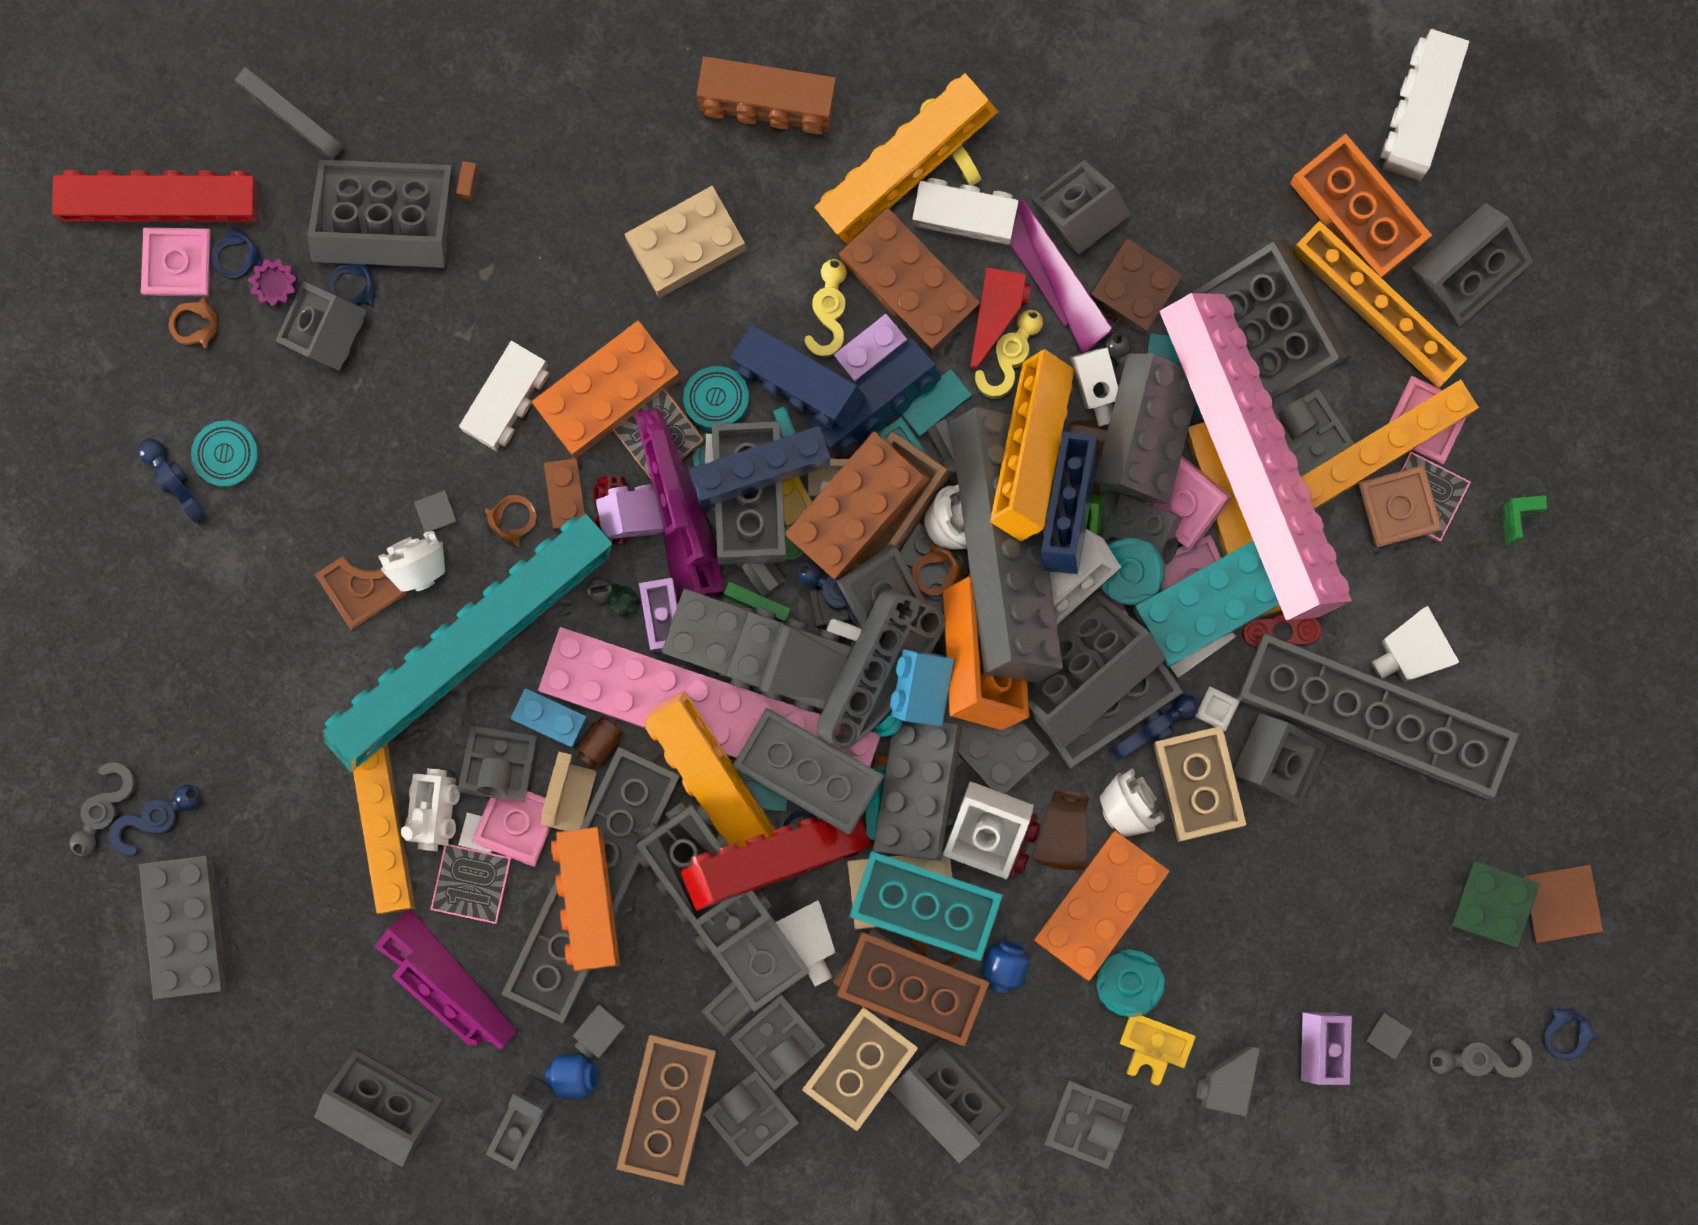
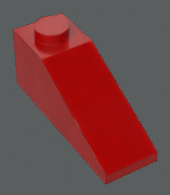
(998, 309)

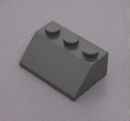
(1473, 264)
(951, 1099)
(377, 1107)

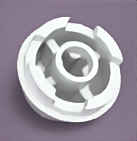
(945, 519)
(414, 562)
(1130, 805)

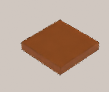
(1564, 904)

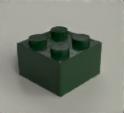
(1496, 904)

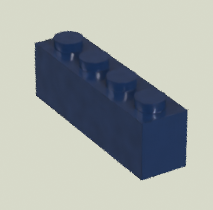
(797, 377)
(888, 392)
(760, 467)
(1070, 503)

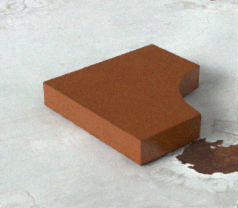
(358, 592)

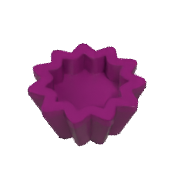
(272, 282)

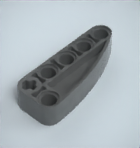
(875, 688)

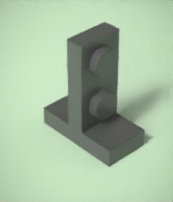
(521, 1121)

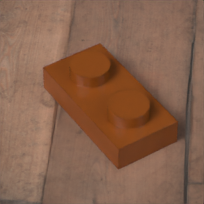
(564, 491)

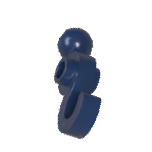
(170, 477)
(831, 590)
(1159, 725)
(156, 817)

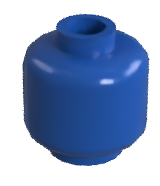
(1005, 966)
(572, 1076)

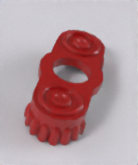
(1303, 630)

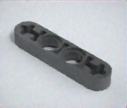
(288, 113)

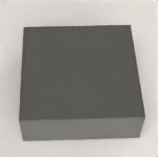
(435, 511)
(1388, 1036)

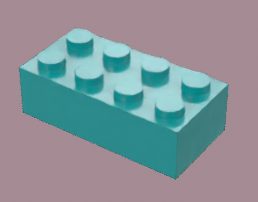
(1208, 604)
(925, 906)

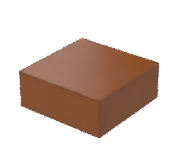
(467, 181)

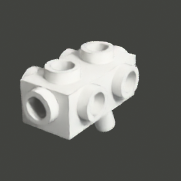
(431, 810)

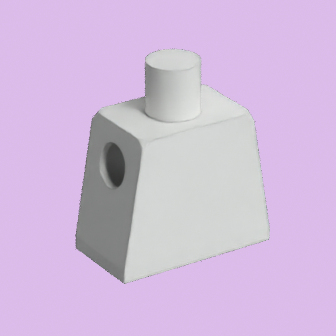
(1094, 368)
(1415, 649)
(810, 939)

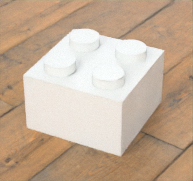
(988, 830)

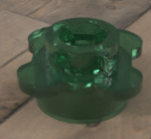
(623, 600)

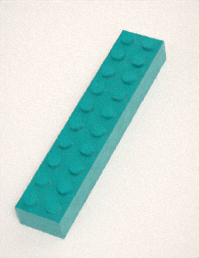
(467, 642)

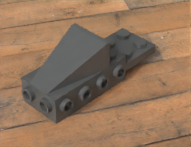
(758, 649)
(734, 930)

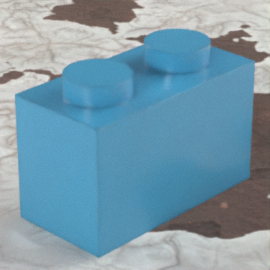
(921, 687)
(549, 718)

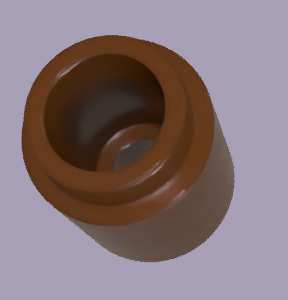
(598, 743)

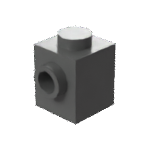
(598, 1032)

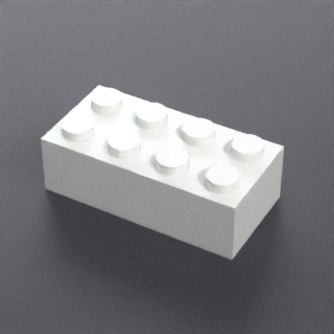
(1426, 103)

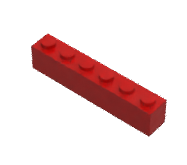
(155, 197)
(770, 860)

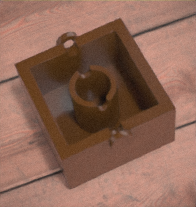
(1134, 287)

